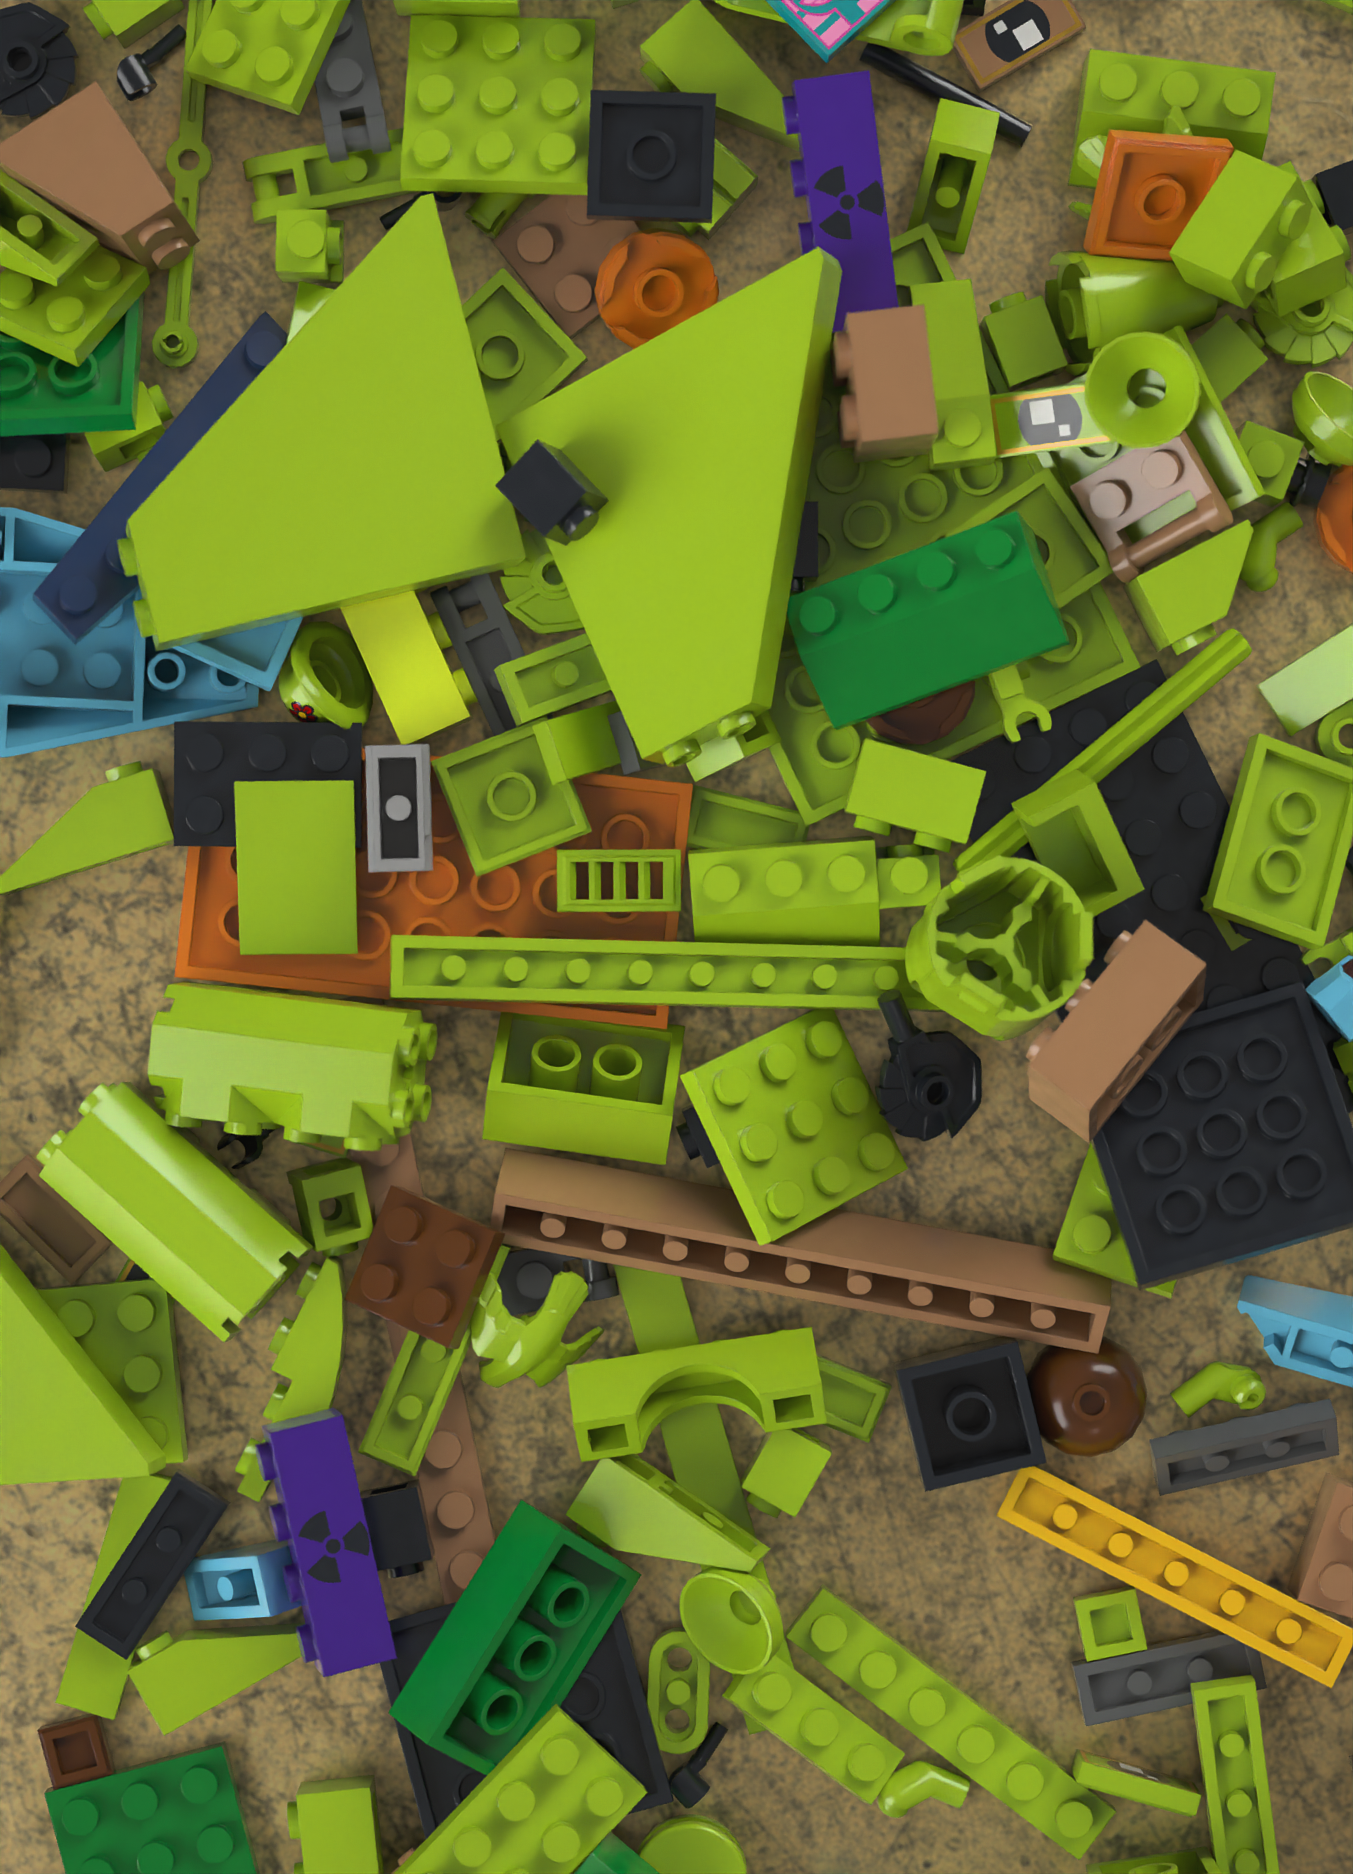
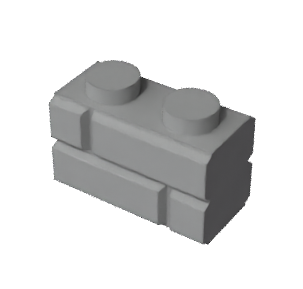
(399, 808)

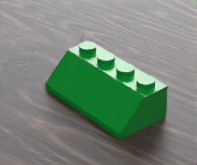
(927, 620)
(513, 1640)

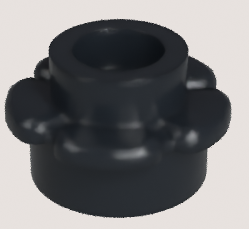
(1308, 482)

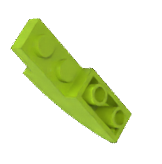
(308, 1354)

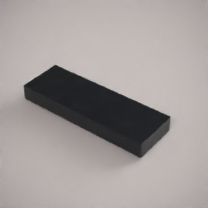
(152, 1564)

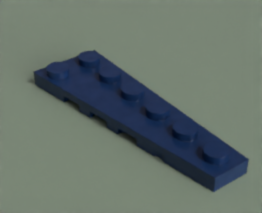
(90, 576)

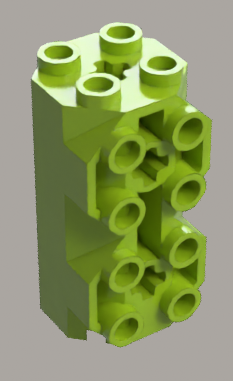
(292, 1064)
(173, 1207)

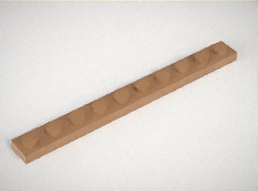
(451, 1465)

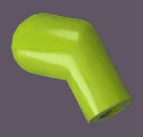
(1260, 560)
(1220, 1382)
(917, 1783)

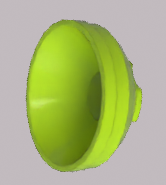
(1109, 395)
(1324, 418)
(722, 1626)

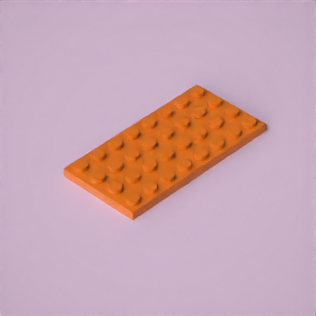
(455, 902)

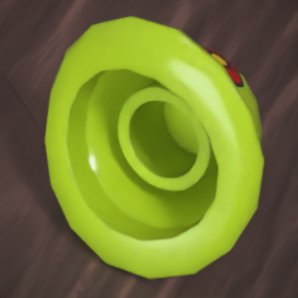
(326, 677)

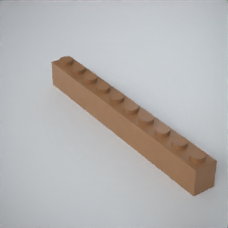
(830, 1260)

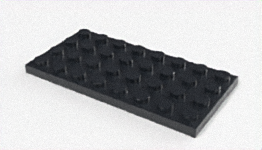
(1172, 829)

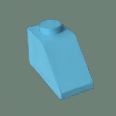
(240, 1582)

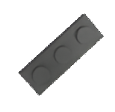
(1244, 1446)
(1160, 1675)

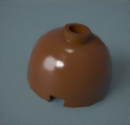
(1087, 1399)

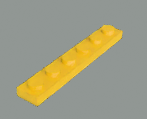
(1177, 1574)

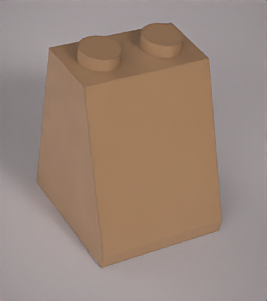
(100, 179)

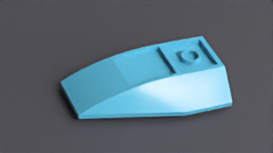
(105, 682)

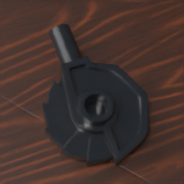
(34, 61)
(930, 1078)

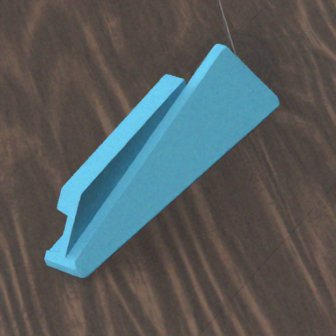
(1302, 1327)

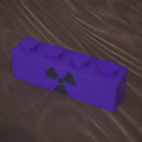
(842, 187)
(327, 1543)

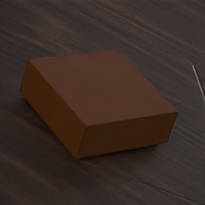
(76, 1750)

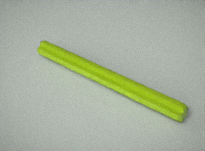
(1125, 736)

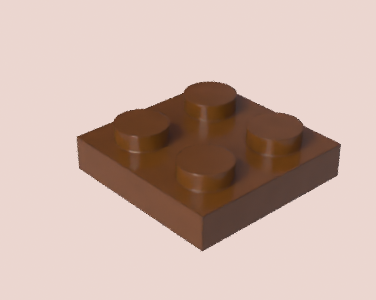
(424, 1267)

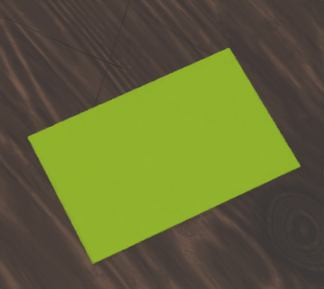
(296, 867)

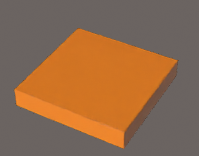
(1150, 191)

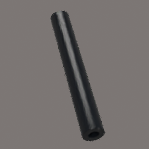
(937, 87)

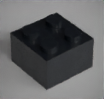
(969, 1412)

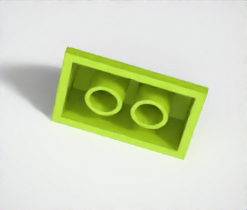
(1139, 90)
(787, 893)
(583, 1086)

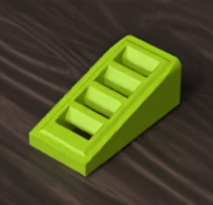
(567, 880)

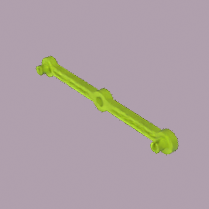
(175, 341)

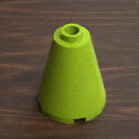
(1115, 296)

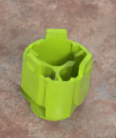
(1019, 923)

